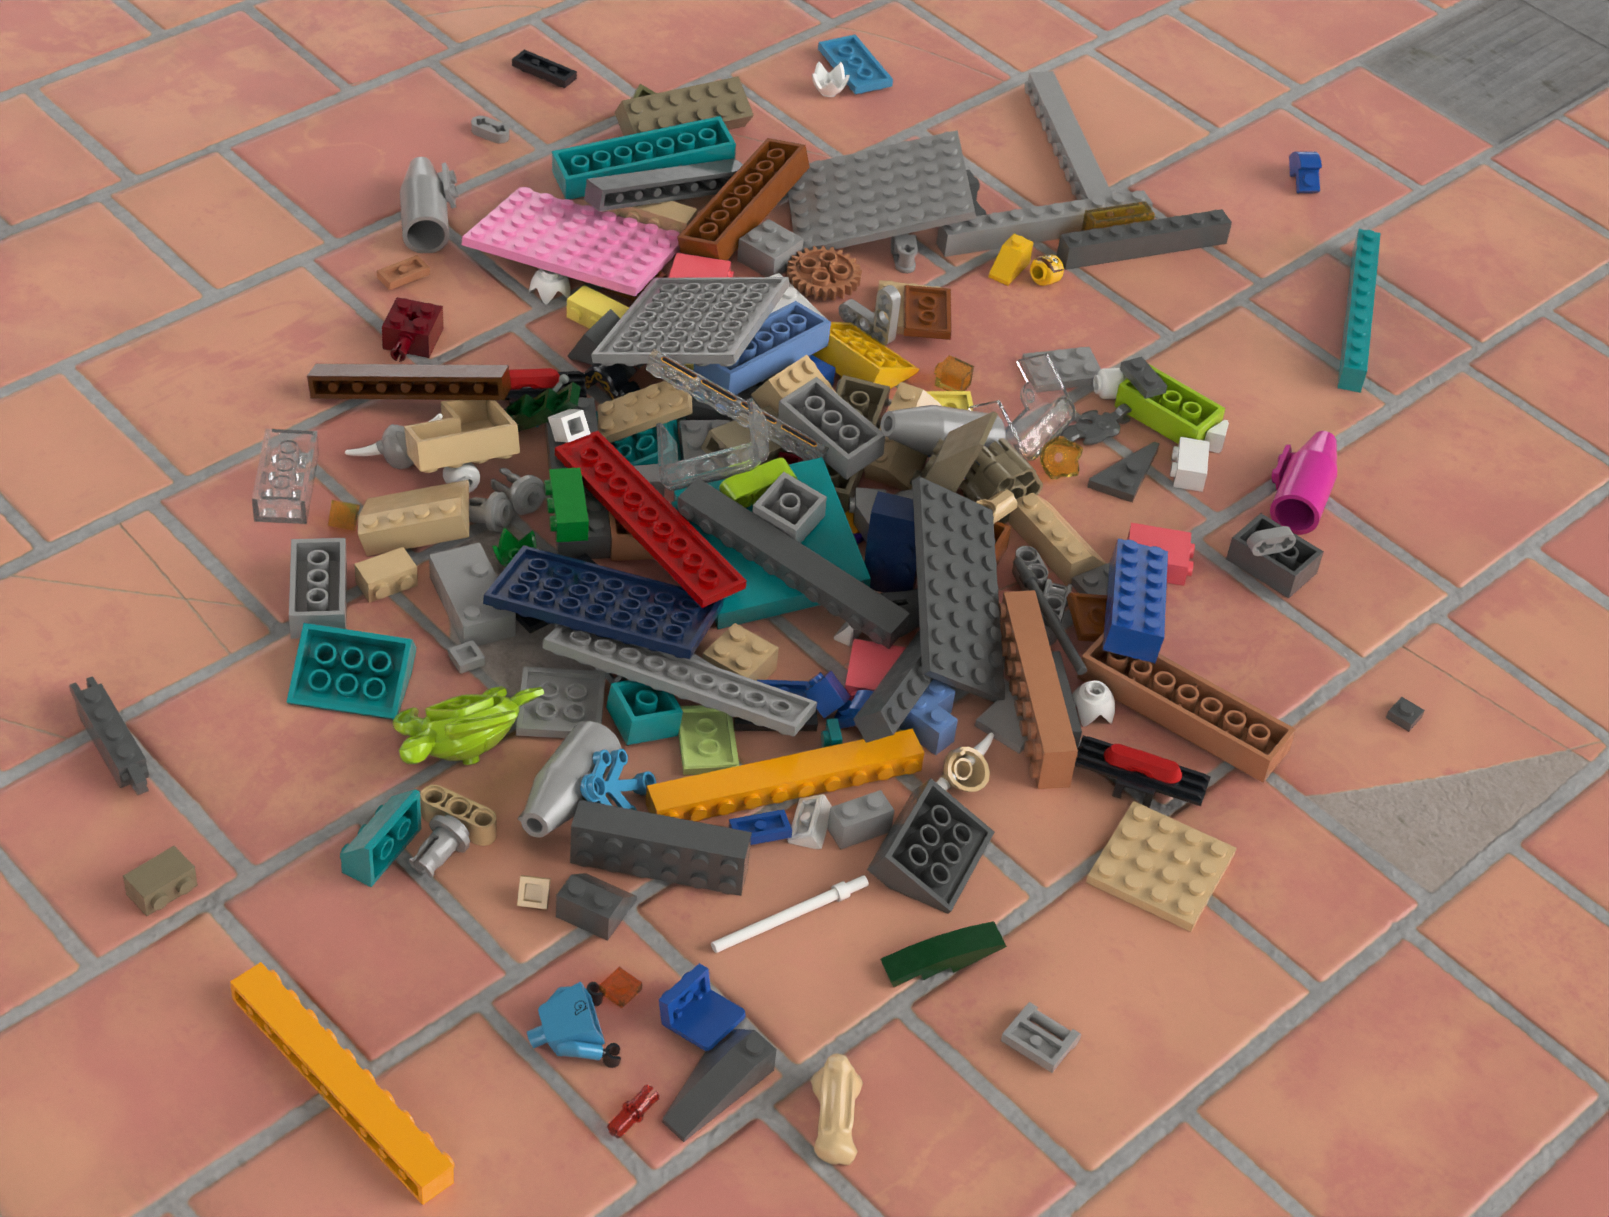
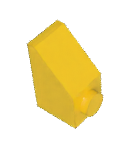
(1012, 259)

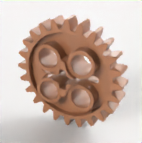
(824, 273)

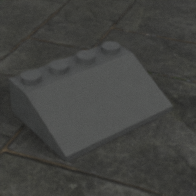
(931, 848)

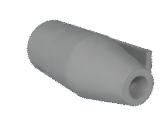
(424, 205)
(925, 425)
(558, 783)

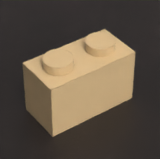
(386, 574)

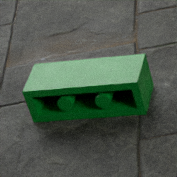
(567, 505)

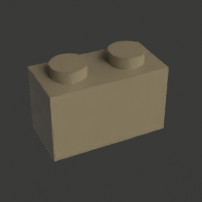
(160, 880)

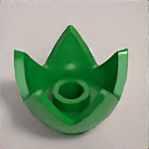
(510, 545)

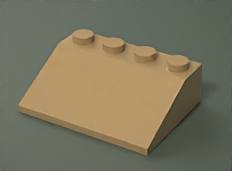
(415, 518)

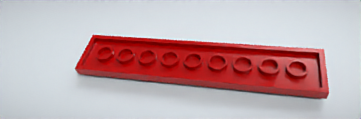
(651, 519)

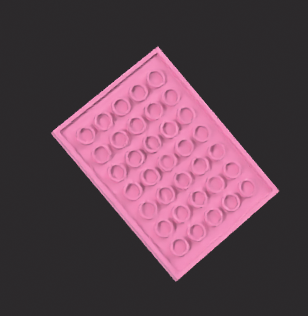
(574, 241)

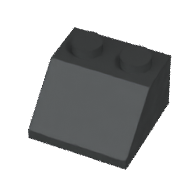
(593, 904)

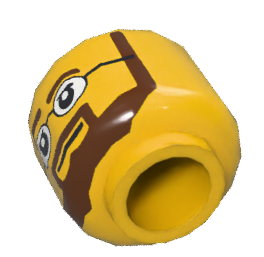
(1046, 270)

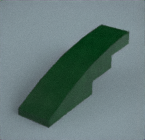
(532, 412)
(943, 951)

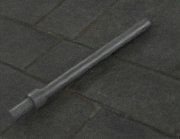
(1029, 581)

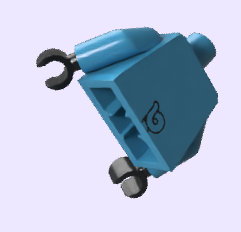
(573, 1026)

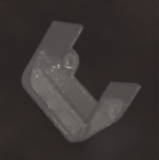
(1046, 408)
(715, 465)

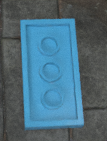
(858, 62)

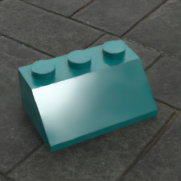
(382, 838)

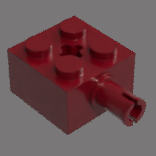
(412, 328)

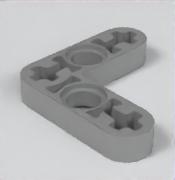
(880, 327)

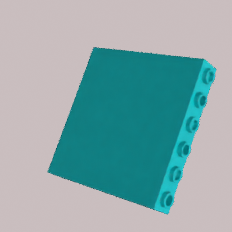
(768, 594)

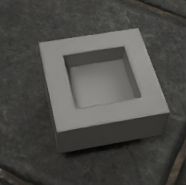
(466, 656)

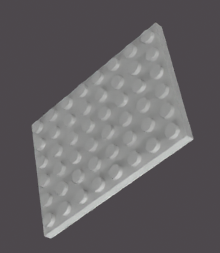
(882, 193)
(692, 320)

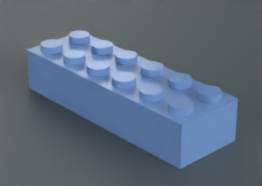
(779, 343)

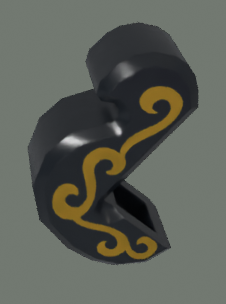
(612, 379)

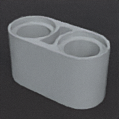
(1035, 563)

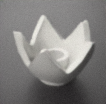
(831, 82)
(548, 284)
(1094, 700)

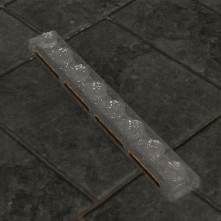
(732, 405)

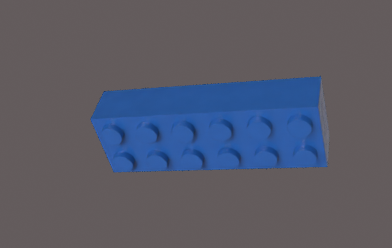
(1136, 601)

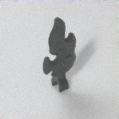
(1101, 427)

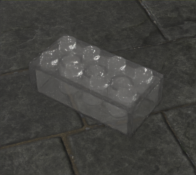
(285, 476)

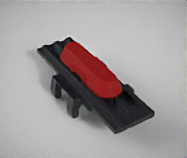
(536, 381)
(1141, 771)

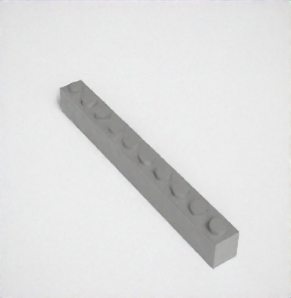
(1066, 136)
(1032, 223)

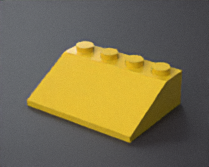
(863, 357)

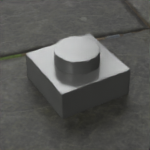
(1405, 714)

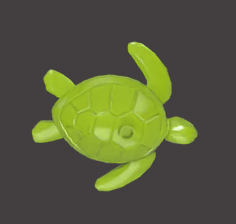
(460, 725)

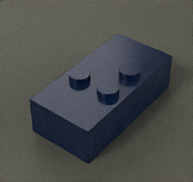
(891, 544)

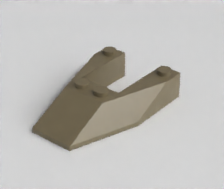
(957, 453)

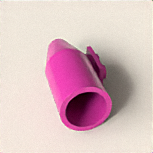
(1304, 483)

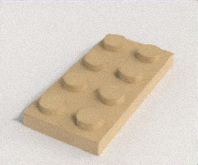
(642, 410)

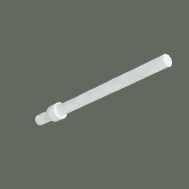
(838, 892)

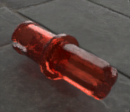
(632, 1112)

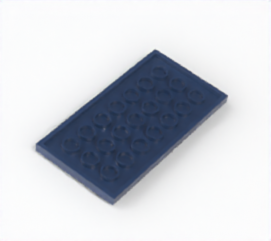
(602, 602)

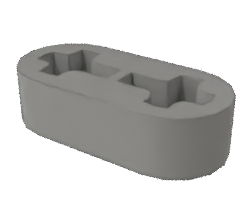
(490, 129)
(1271, 541)

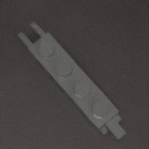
(111, 736)

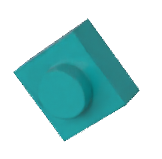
(832, 733)

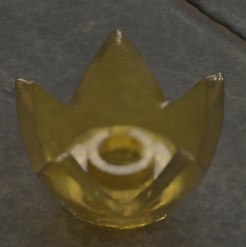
(1070, 454)

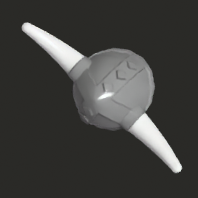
(391, 446)

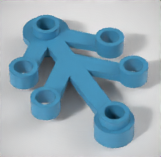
(595, 787)

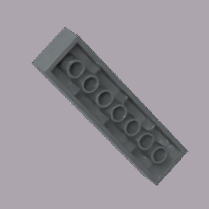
(599, 529)

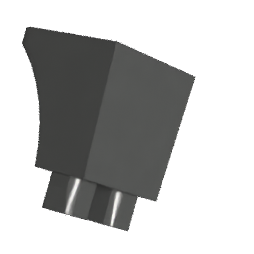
(593, 337)

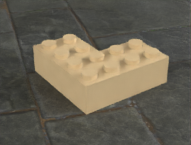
(465, 434)

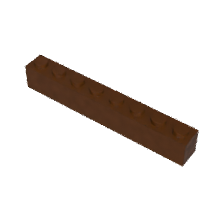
(409, 381)

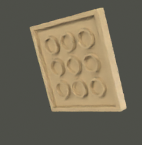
(1161, 866)

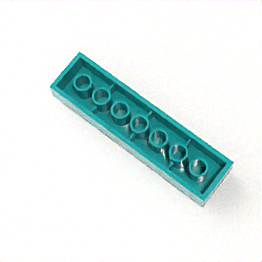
(644, 151)

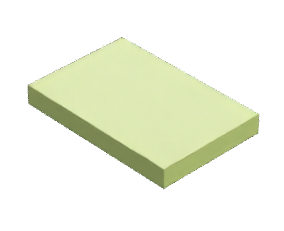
(706, 740)

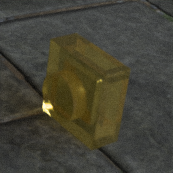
(343, 515)

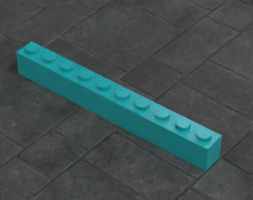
(1359, 311)

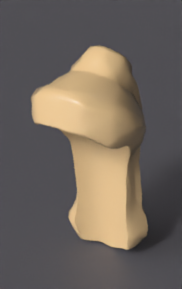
(836, 1089)

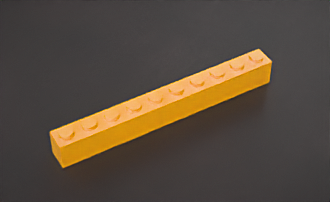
(786, 777)
(343, 1083)

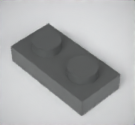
(1143, 377)

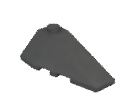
(719, 1080)

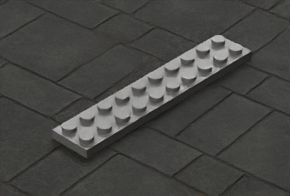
(686, 679)

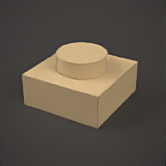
(533, 892)

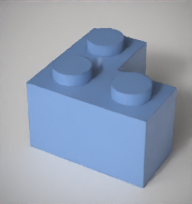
(932, 717)

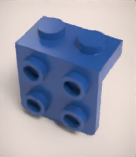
(698, 1011)

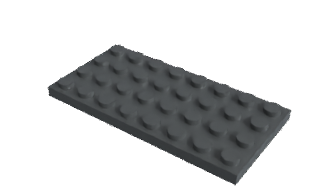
(957, 591)

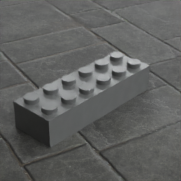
(660, 847)

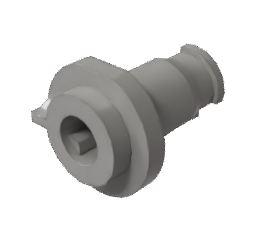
(525, 493)
(492, 511)
(447, 837)

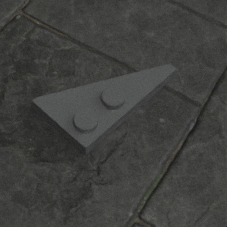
(1125, 476)

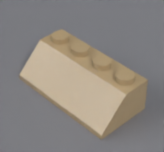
(899, 461)
(1053, 538)

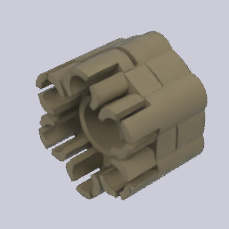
(1000, 470)

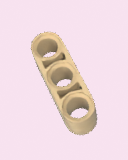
(476, 817)

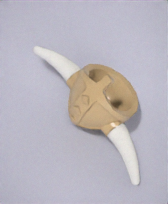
(966, 767)

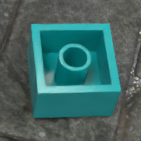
(643, 712)

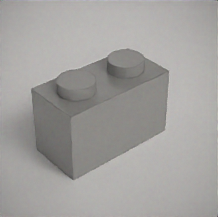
(860, 819)

